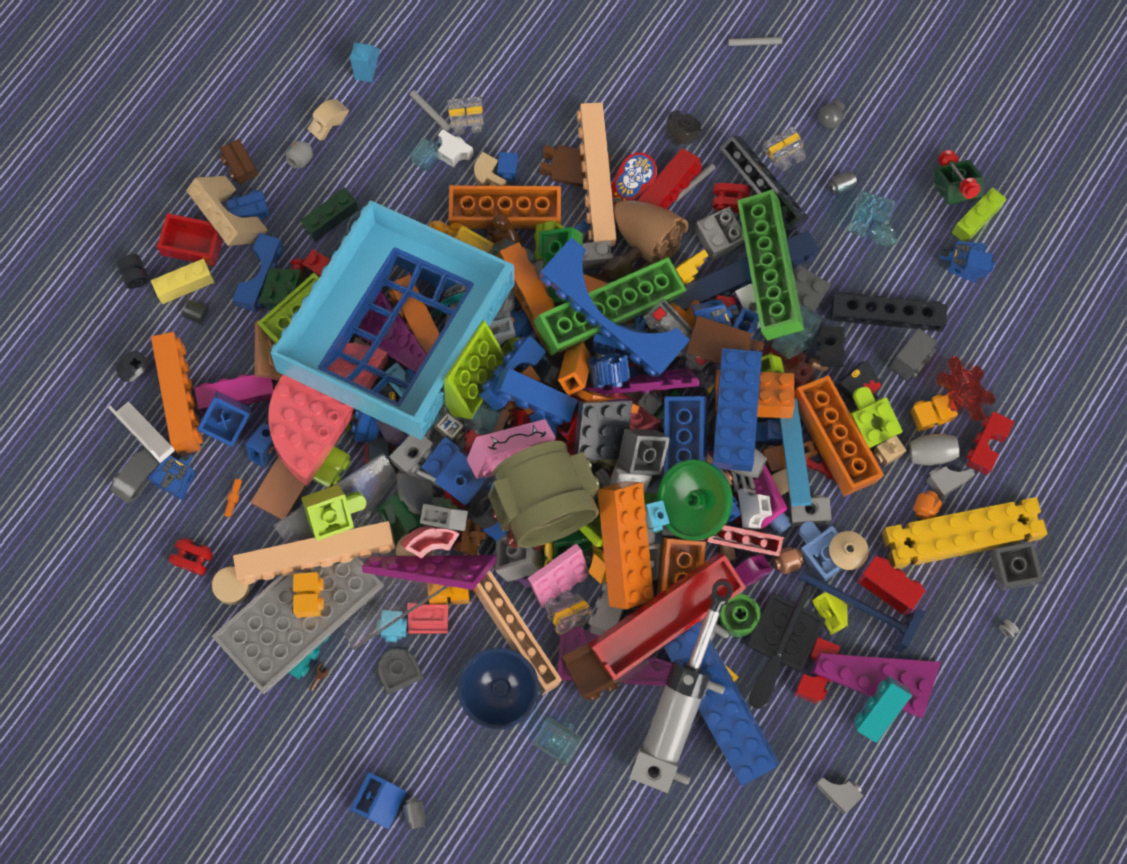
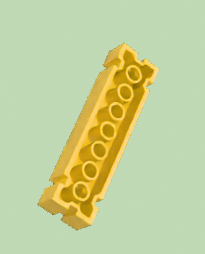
(964, 533)

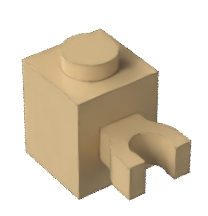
(889, 451)

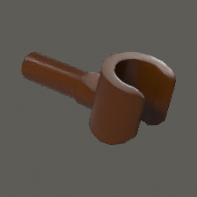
(319, 676)

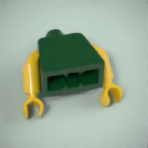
(561, 545)

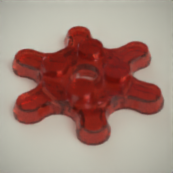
(971, 385)

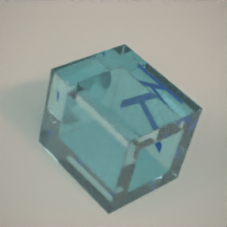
(425, 154)

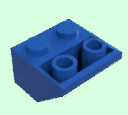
(378, 800)

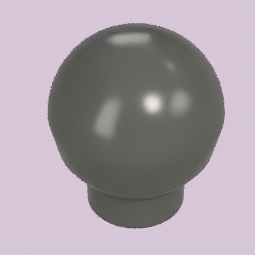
(831, 115)

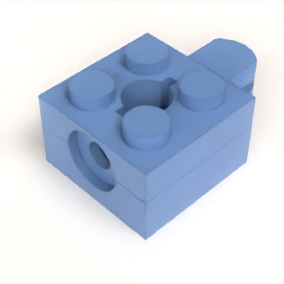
(816, 550)

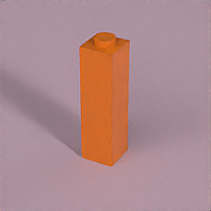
(575, 368)

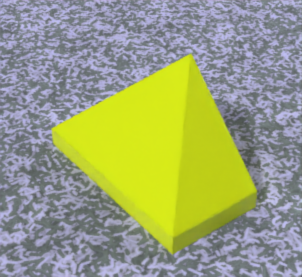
(833, 611)

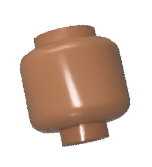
(788, 560)

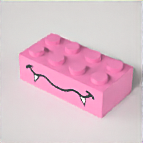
(496, 447)

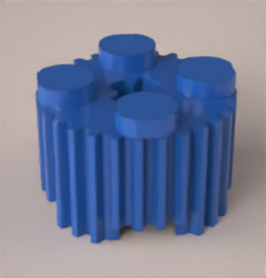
(609, 370)

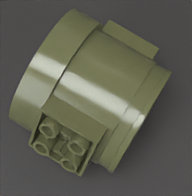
(544, 493)

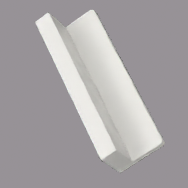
(143, 431)

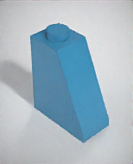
(364, 61)

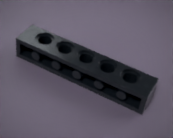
(762, 179)
(879, 317)

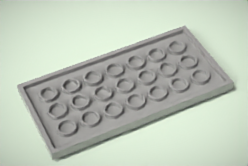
(271, 640)

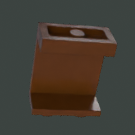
(588, 673)

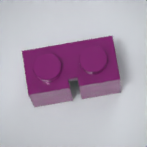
(753, 569)

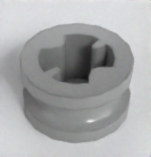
(1008, 629)

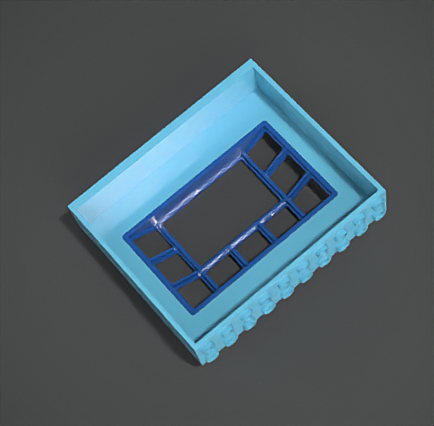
(347, 293)

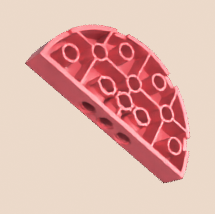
(308, 422)

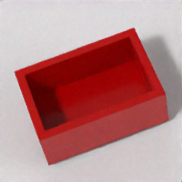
(189, 240)
(891, 585)

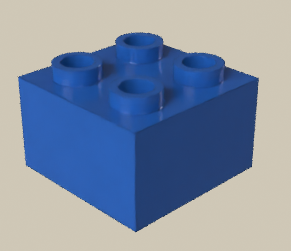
(224, 418)

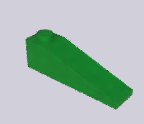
(550, 244)

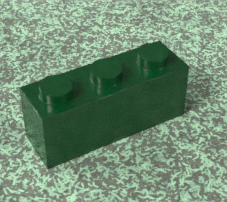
(329, 214)

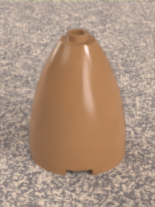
(650, 229)

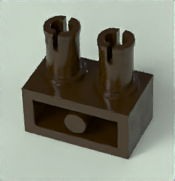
(620, 267)

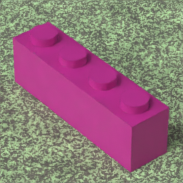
(243, 389)

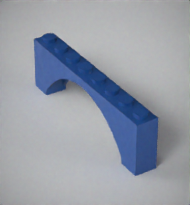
(651, 350)

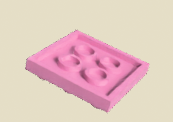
(559, 575)

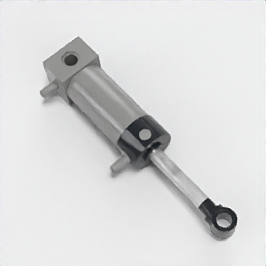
(678, 707)

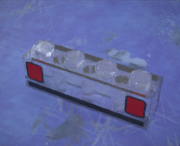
(665, 319)

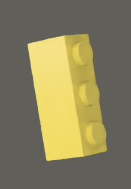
(182, 281)

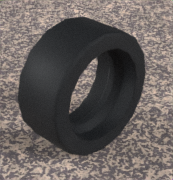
(477, 509)

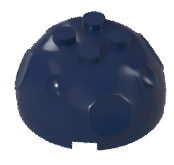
(498, 688)

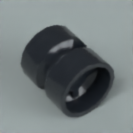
(132, 270)

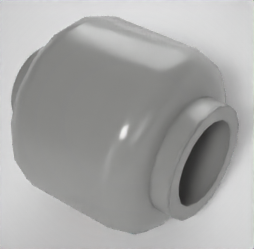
(299, 154)

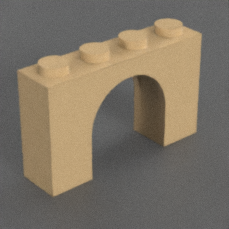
(208, 195)

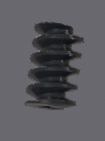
(131, 366)

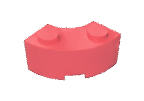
(429, 538)

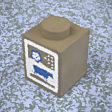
(450, 427)

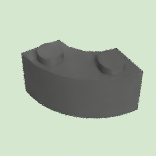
(134, 476)

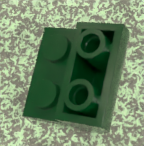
(399, 517)

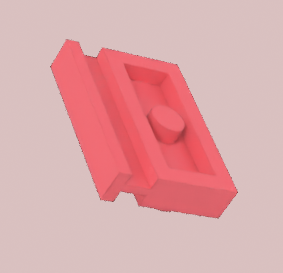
(428, 620)

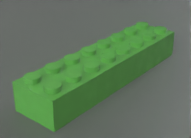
(770, 265)
(617, 301)

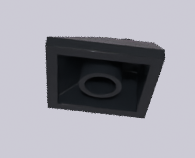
(548, 371)

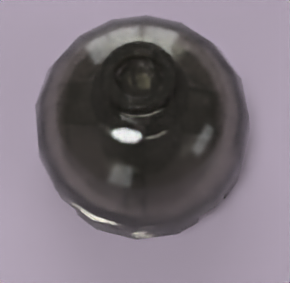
(682, 129)

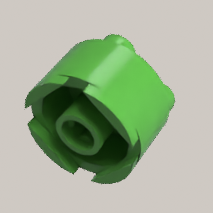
(746, 607)

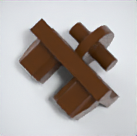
(470, 538)

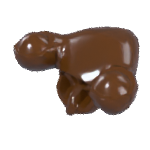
(502, 229)

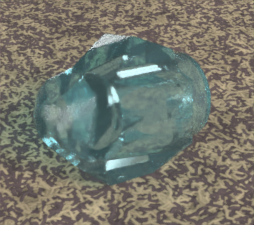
(883, 235)

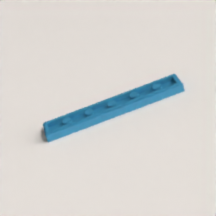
(795, 459)

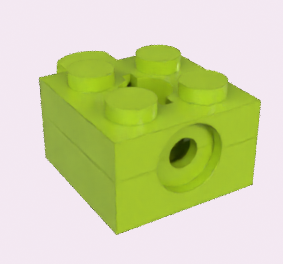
(874, 417)
(336, 516)

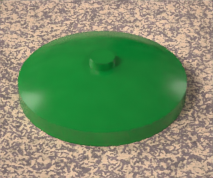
(695, 499)

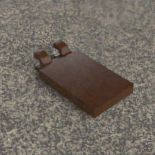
(565, 165)
(710, 337)

